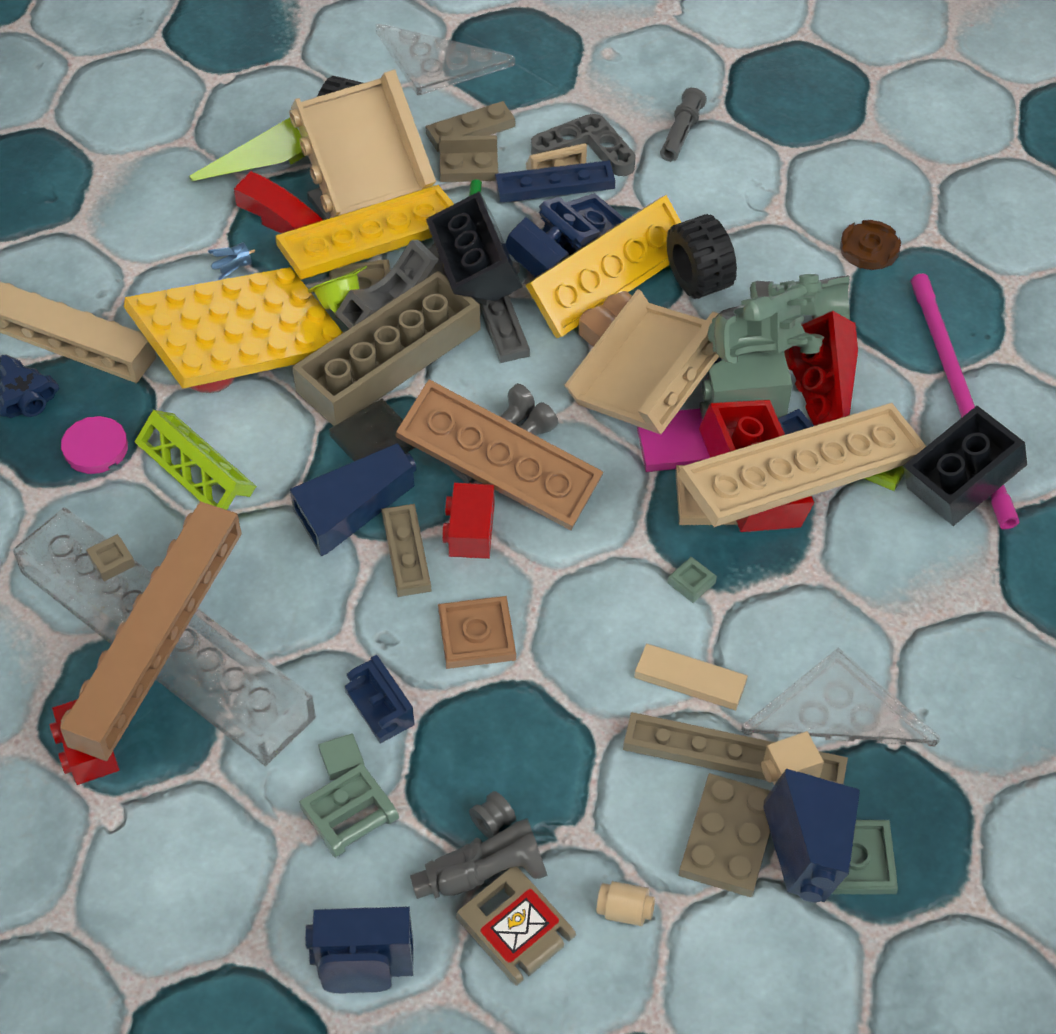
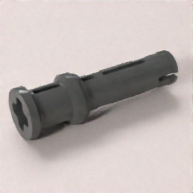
(685, 116)

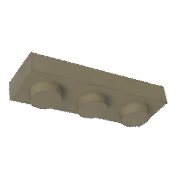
(473, 123)

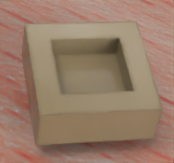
(110, 557)

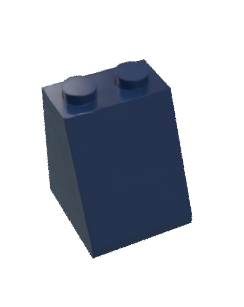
(812, 832)

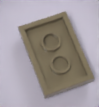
(727, 836)

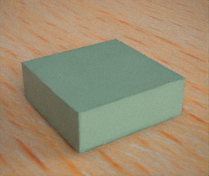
(692, 579)
(340, 755)

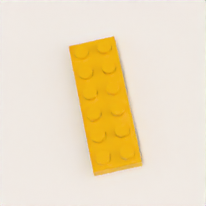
(361, 232)
(605, 267)

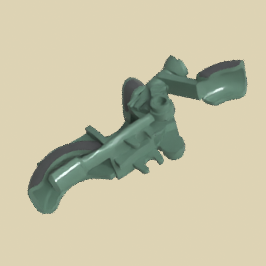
(774, 316)

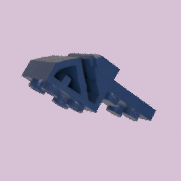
(565, 231)

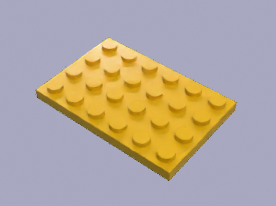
(232, 325)

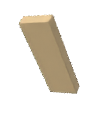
(691, 676)

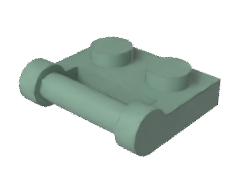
(341, 801)

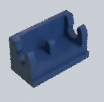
(379, 699)

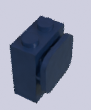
(360, 947)

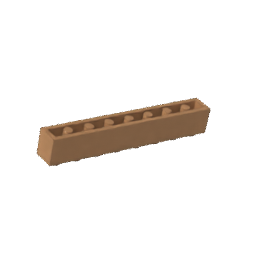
(150, 632)

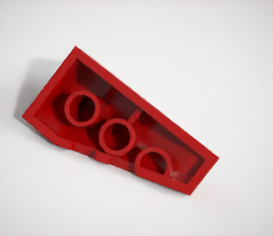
(830, 374)

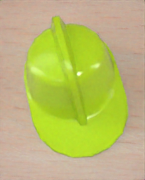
(335, 290)

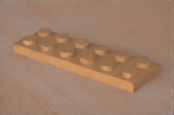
(499, 454)

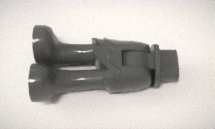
(522, 405)
(480, 860)

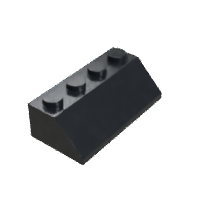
(473, 250)

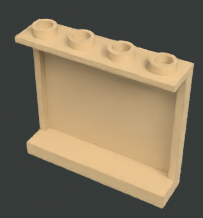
(362, 145)
(644, 365)

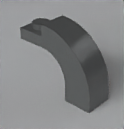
(408, 271)

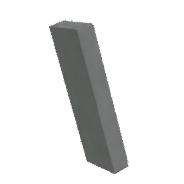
(505, 330)

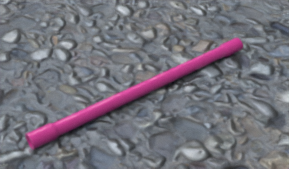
(925, 296)

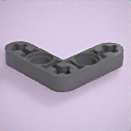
(593, 131)

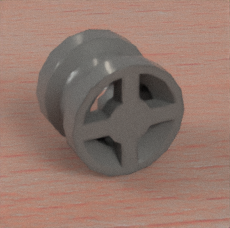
(492, 814)

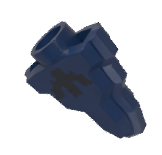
(23, 389)

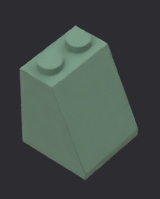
(750, 379)

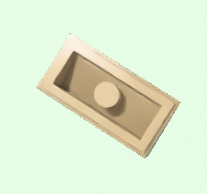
(560, 157)

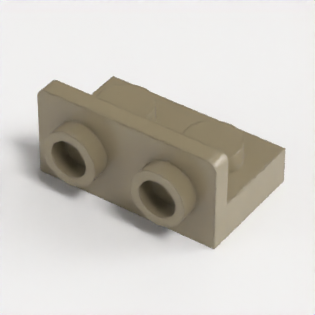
(468, 158)

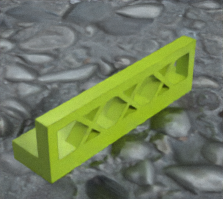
(193, 447)

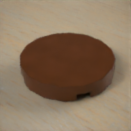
(870, 245)

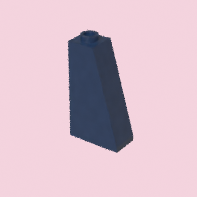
(352, 495)

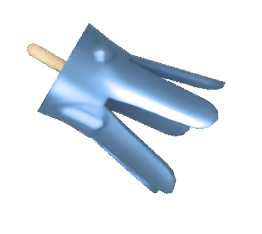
(235, 257)

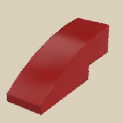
(273, 203)

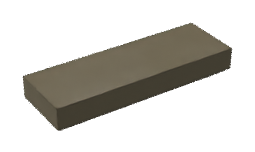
(406, 550)

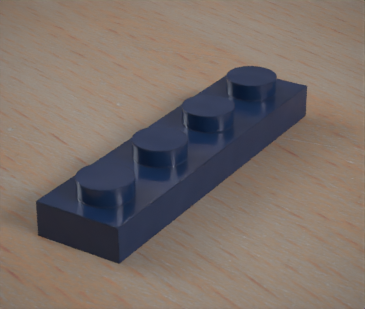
(554, 181)

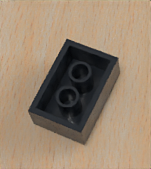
(965, 465)

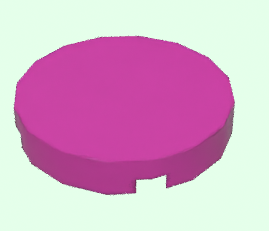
(94, 444)

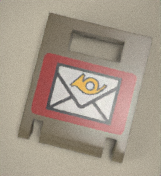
(519, 929)

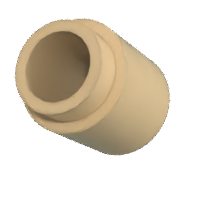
(625, 903)

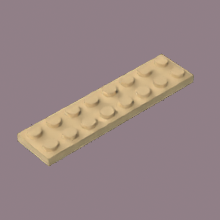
(800, 464)

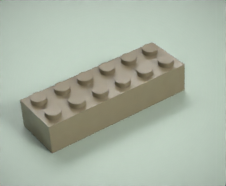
(386, 349)

